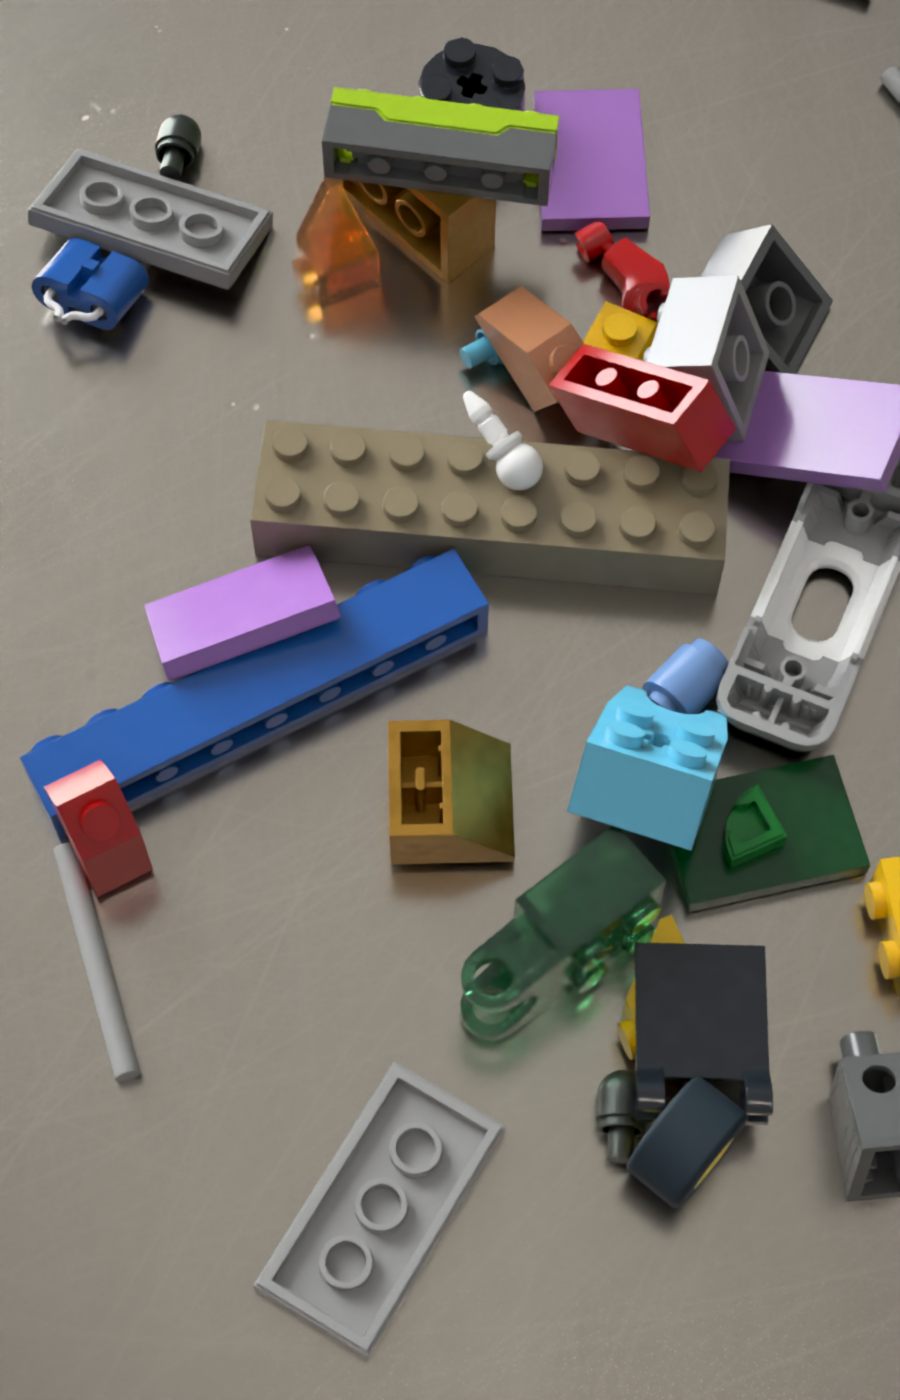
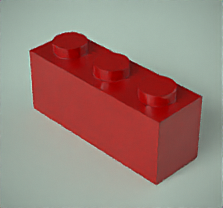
(643, 407)

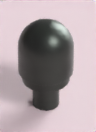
(177, 145)
(616, 1115)

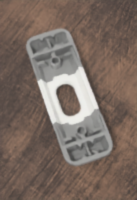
(797, 686)

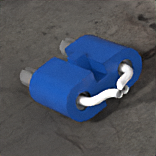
(90, 283)

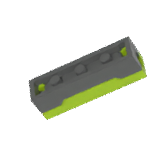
(440, 146)

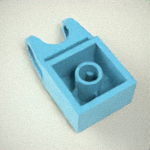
(649, 768)

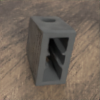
(867, 1117)

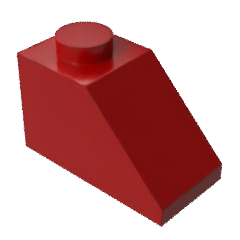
(100, 827)

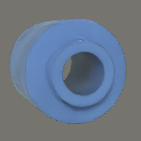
(688, 678)

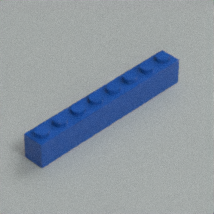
(261, 693)

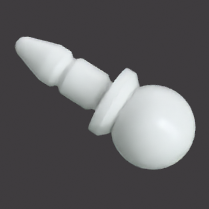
(517, 463)

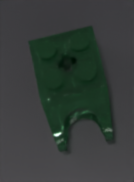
(563, 934)

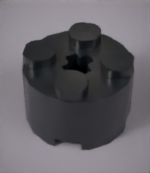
(474, 75)

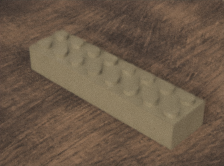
(417, 494)

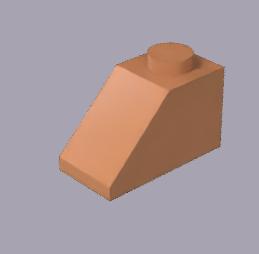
(530, 342)

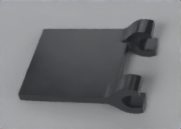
(702, 1018)

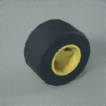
(686, 1141)

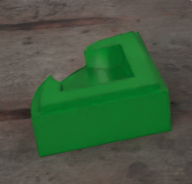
(751, 828)

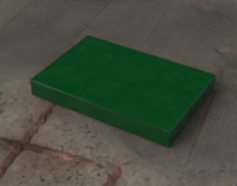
(819, 844)

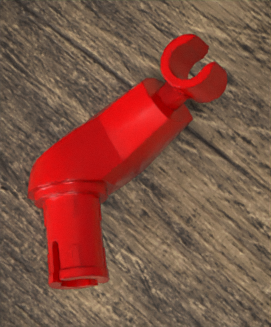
(634, 271)

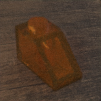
(334, 249)

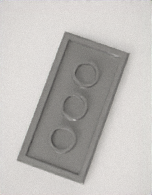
(151, 218)
(379, 1210)

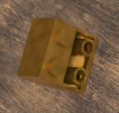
(448, 794)

